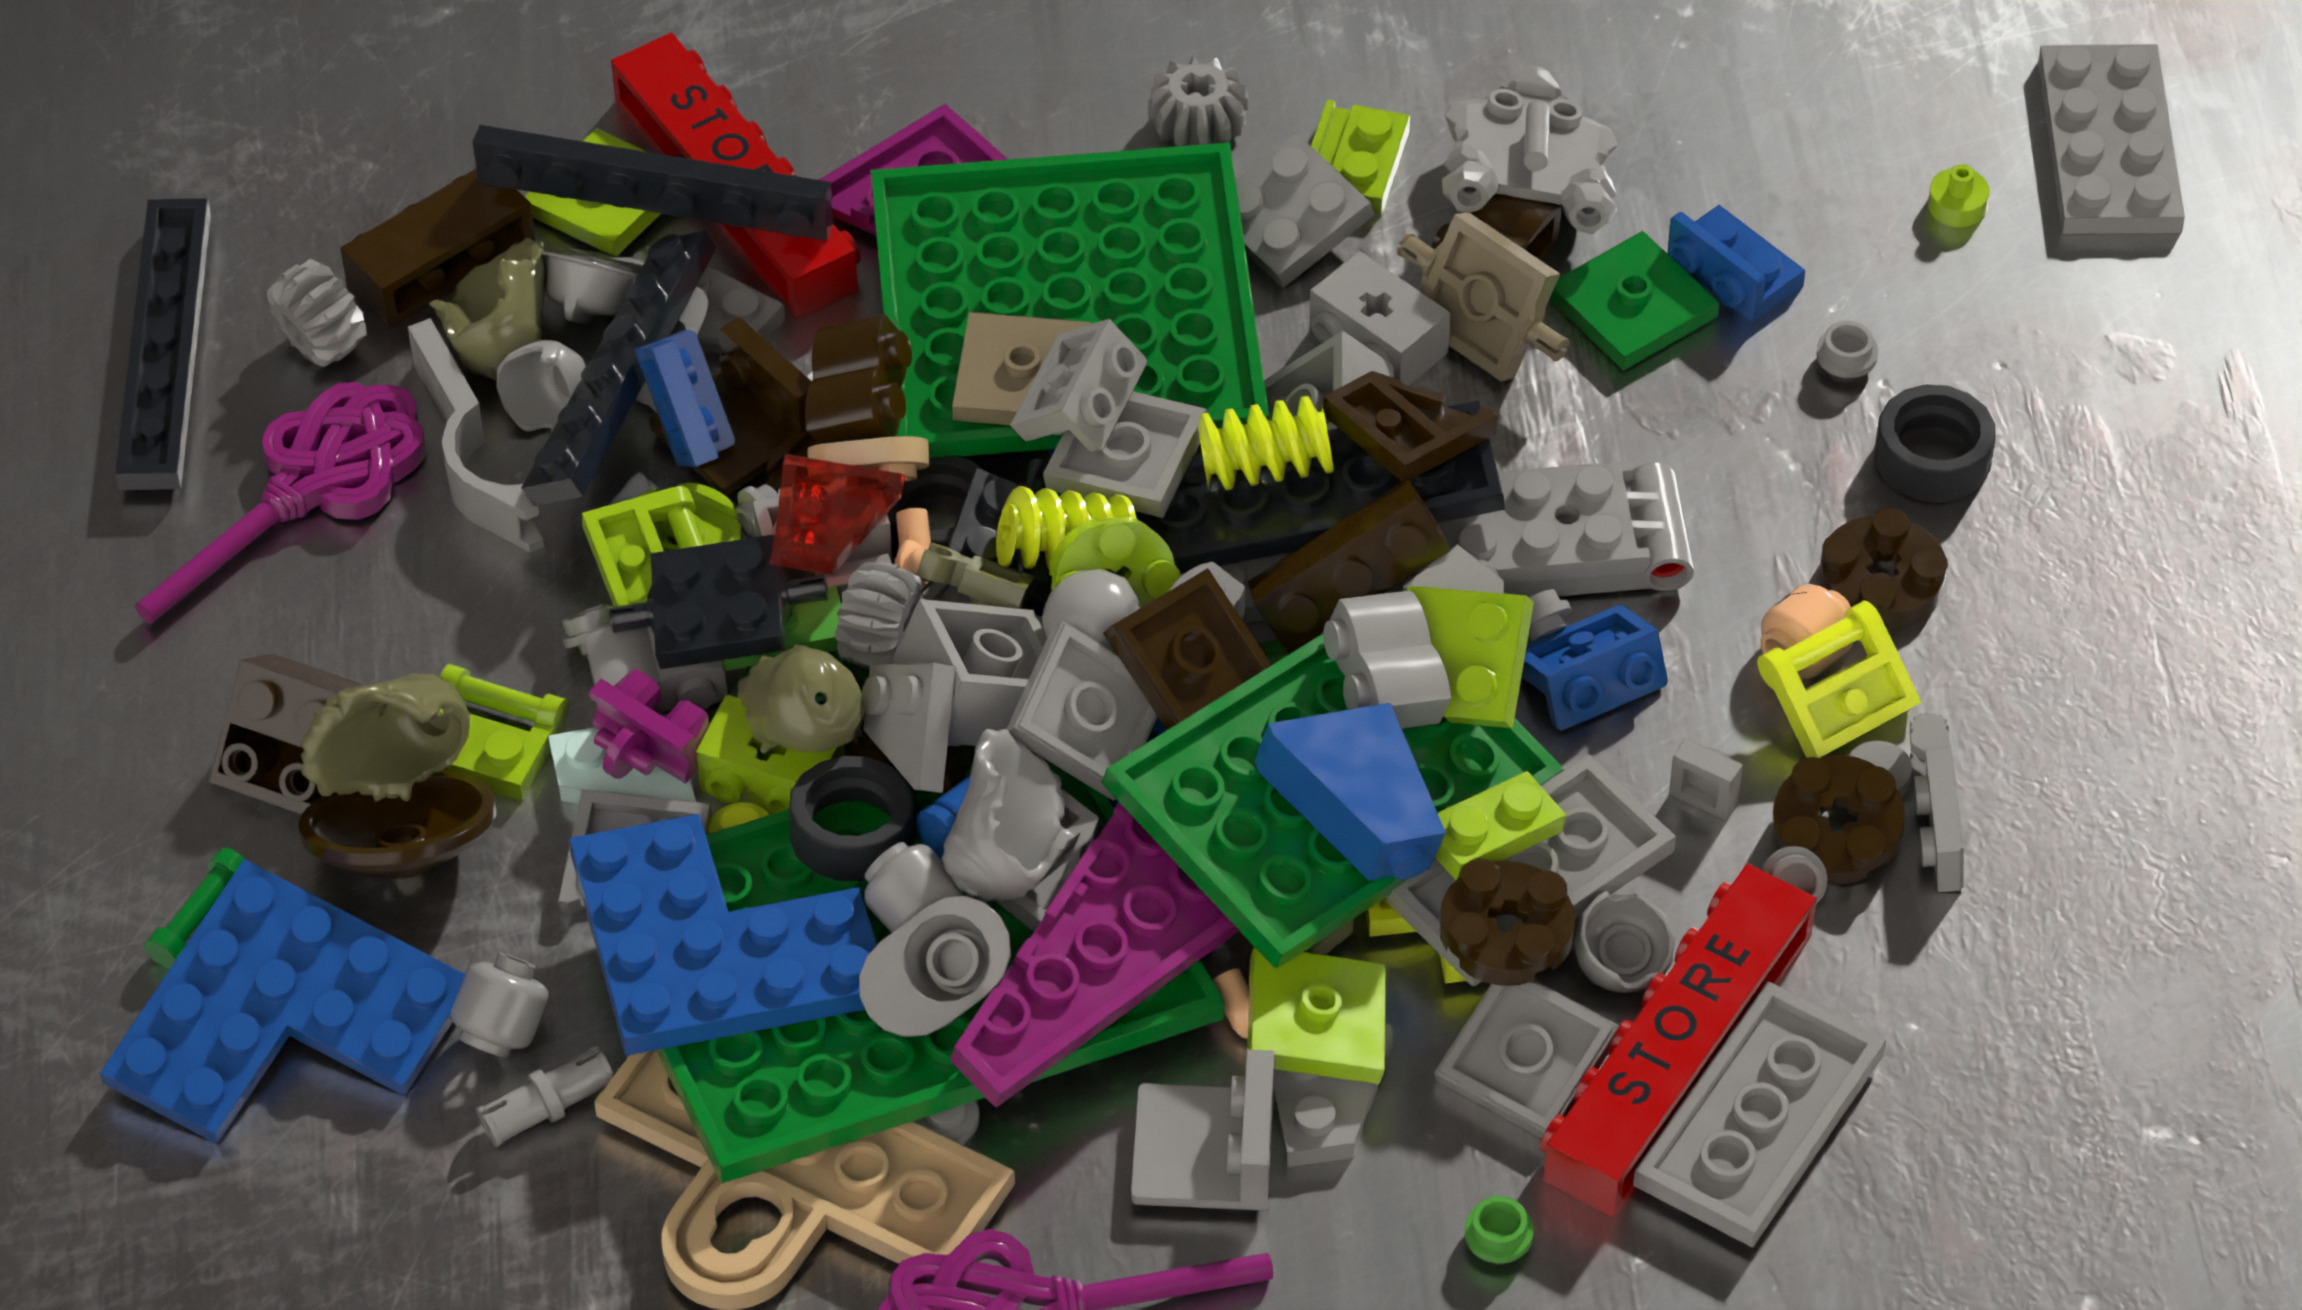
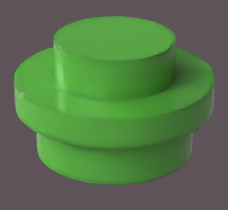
(1499, 1230)

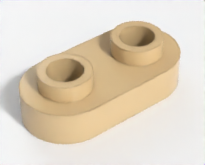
(890, 454)

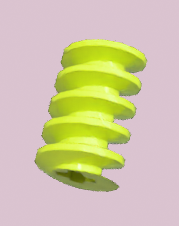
(1264, 443)
(1044, 519)

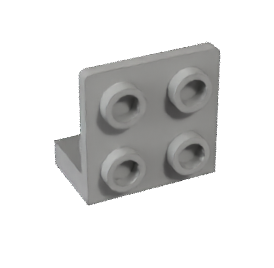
(1206, 1141)

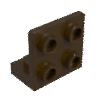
(761, 401)

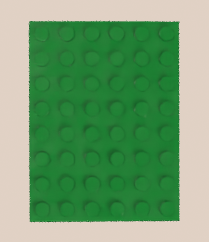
(842, 1076)

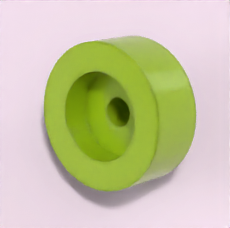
(1958, 196)

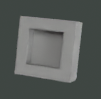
(1705, 779)

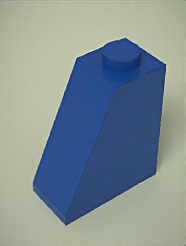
(1356, 787)

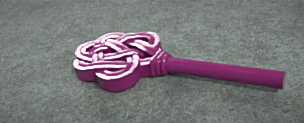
(340, 457)
(960, 1278)

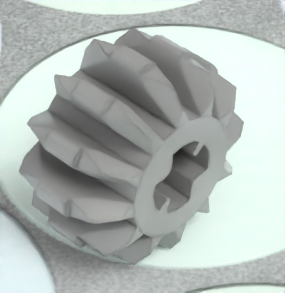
(1197, 103)
(316, 312)
(876, 613)

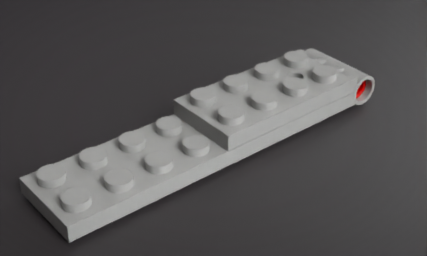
(1565, 532)

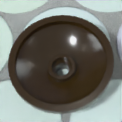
(399, 835)

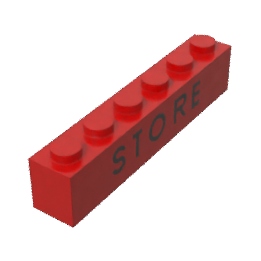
(692, 118)
(1685, 1019)

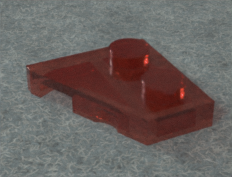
(828, 511)

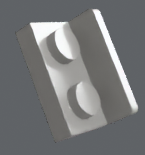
(1081, 386)

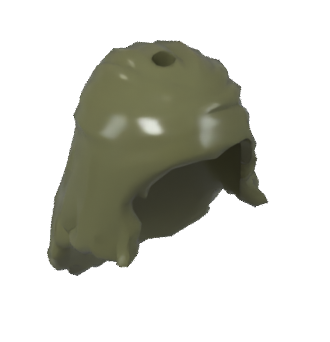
(496, 308)
(784, 706)
(385, 737)

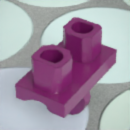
(641, 737)

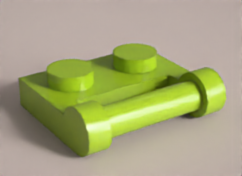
(625, 537)
(500, 753)

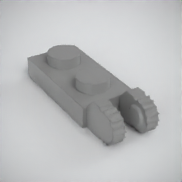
(1937, 797)

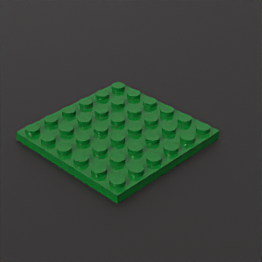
(1071, 239)

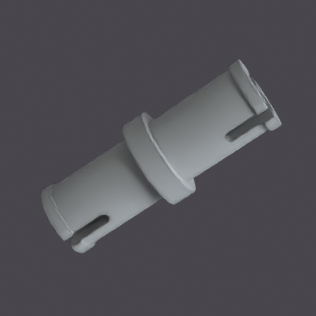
(545, 1096)

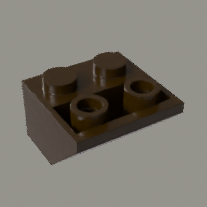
(265, 728)

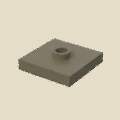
(1001, 363)

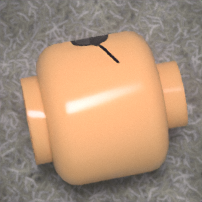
(1800, 616)

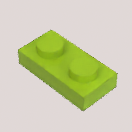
(1498, 823)

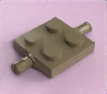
(1492, 293)

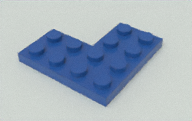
(688, 966)
(272, 969)

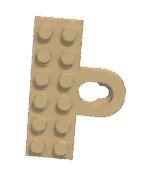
(886, 1191)

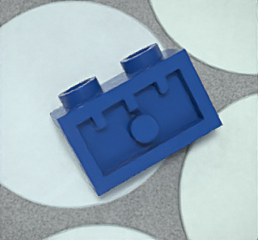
(1733, 261)
(685, 398)
(1595, 665)

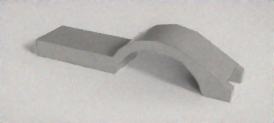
(490, 505)

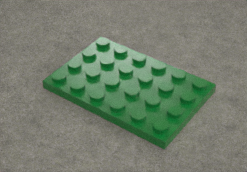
(1253, 848)

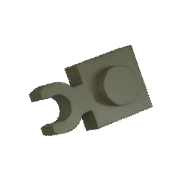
(976, 577)

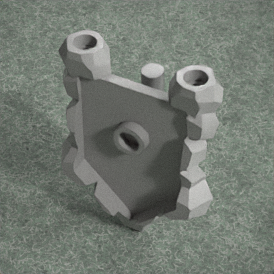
(1530, 147)

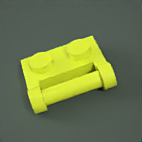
(1848, 700)

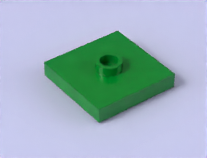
(1633, 300)

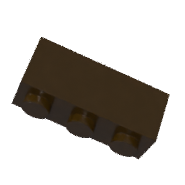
(433, 246)
(1350, 560)

